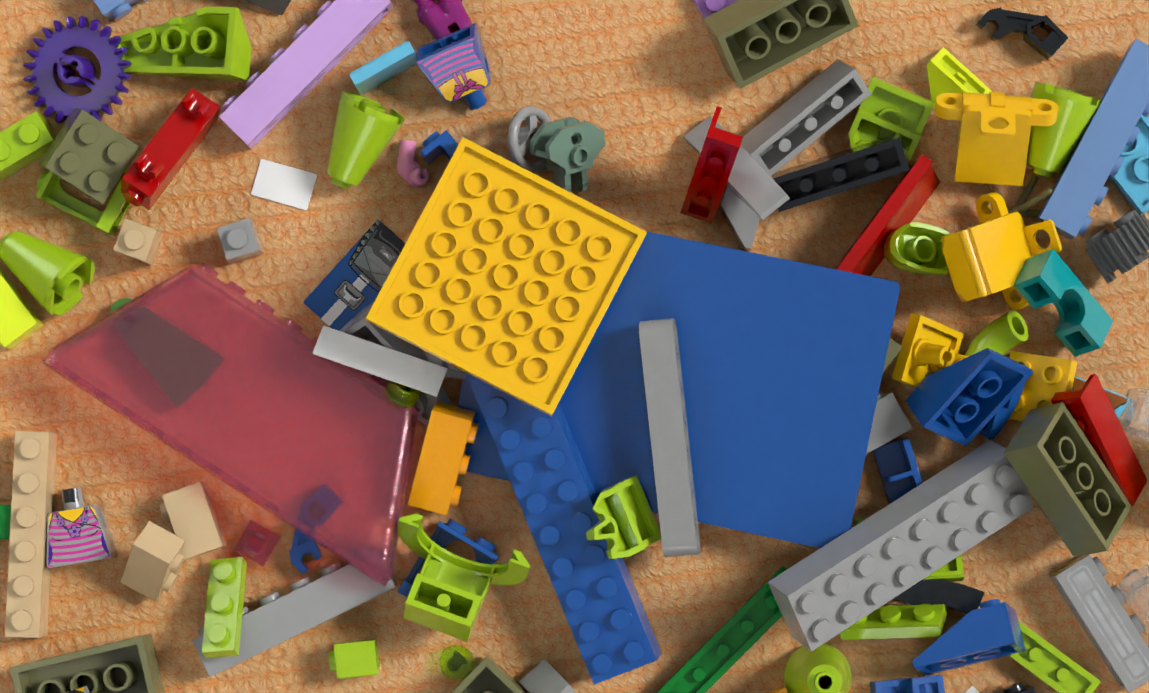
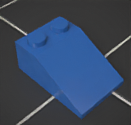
(967, 394)
(976, 638)

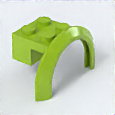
(450, 587)

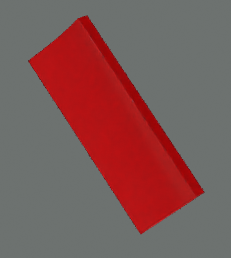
(895, 212)

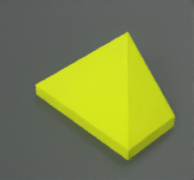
(951, 76)

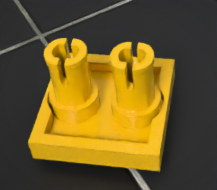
(926, 350)

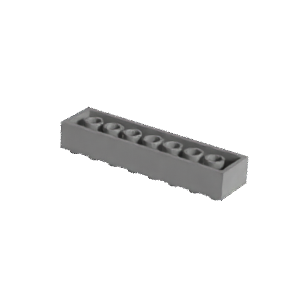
(900, 545)

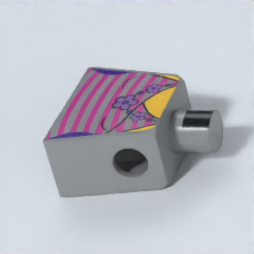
(77, 532)

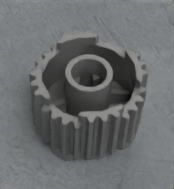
(1122, 247)

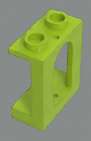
(108, 221)

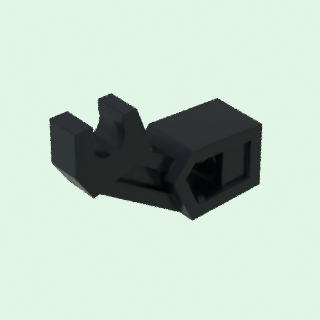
(1018, 22)

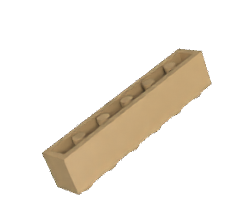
(27, 565)

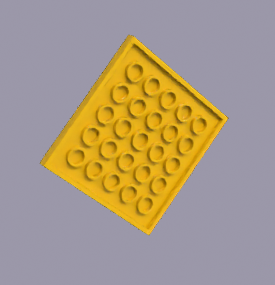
(506, 276)

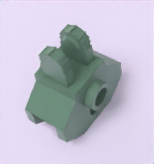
(568, 150)

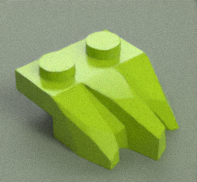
(890, 112)
(624, 519)

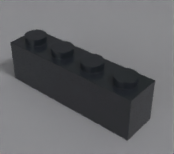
(843, 171)

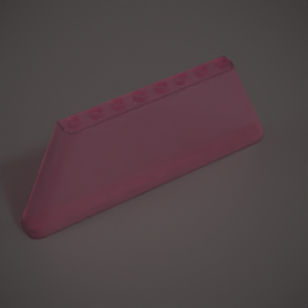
(255, 410)

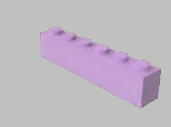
(300, 66)

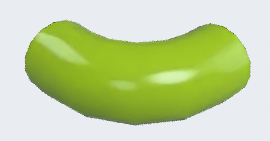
(1000, 334)

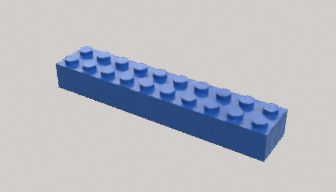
(558, 509)

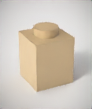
(138, 241)

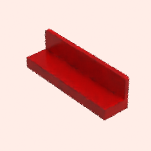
(711, 172)
(1104, 432)

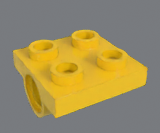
(1048, 377)

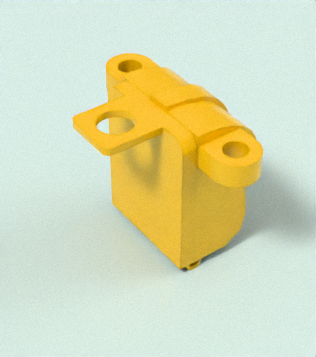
(993, 133)
(994, 251)

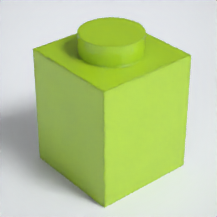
(355, 658)

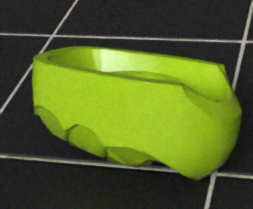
(916, 249)

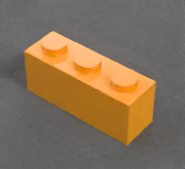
(443, 458)

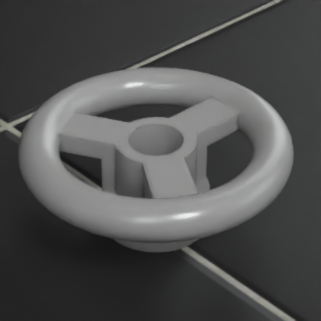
(519, 137)

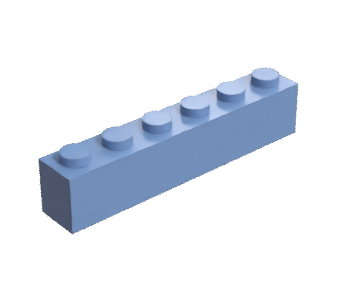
(1100, 146)

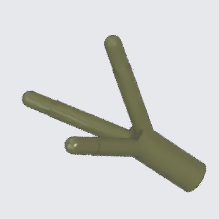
(1023, 206)

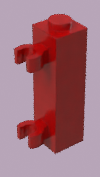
(169, 149)

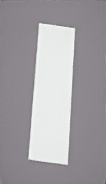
(380, 361)

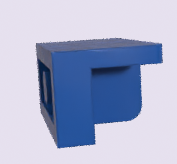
(897, 468)

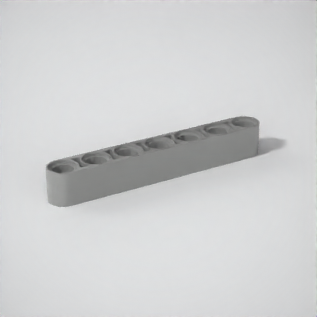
(669, 437)

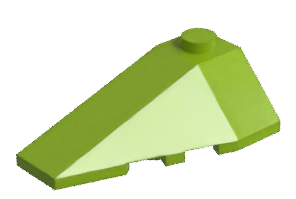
(196, 46)

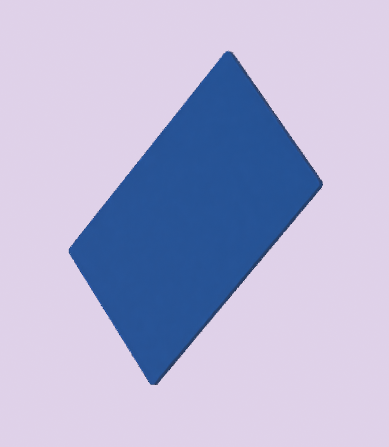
(774, 385)

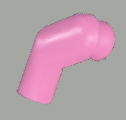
(408, 167)

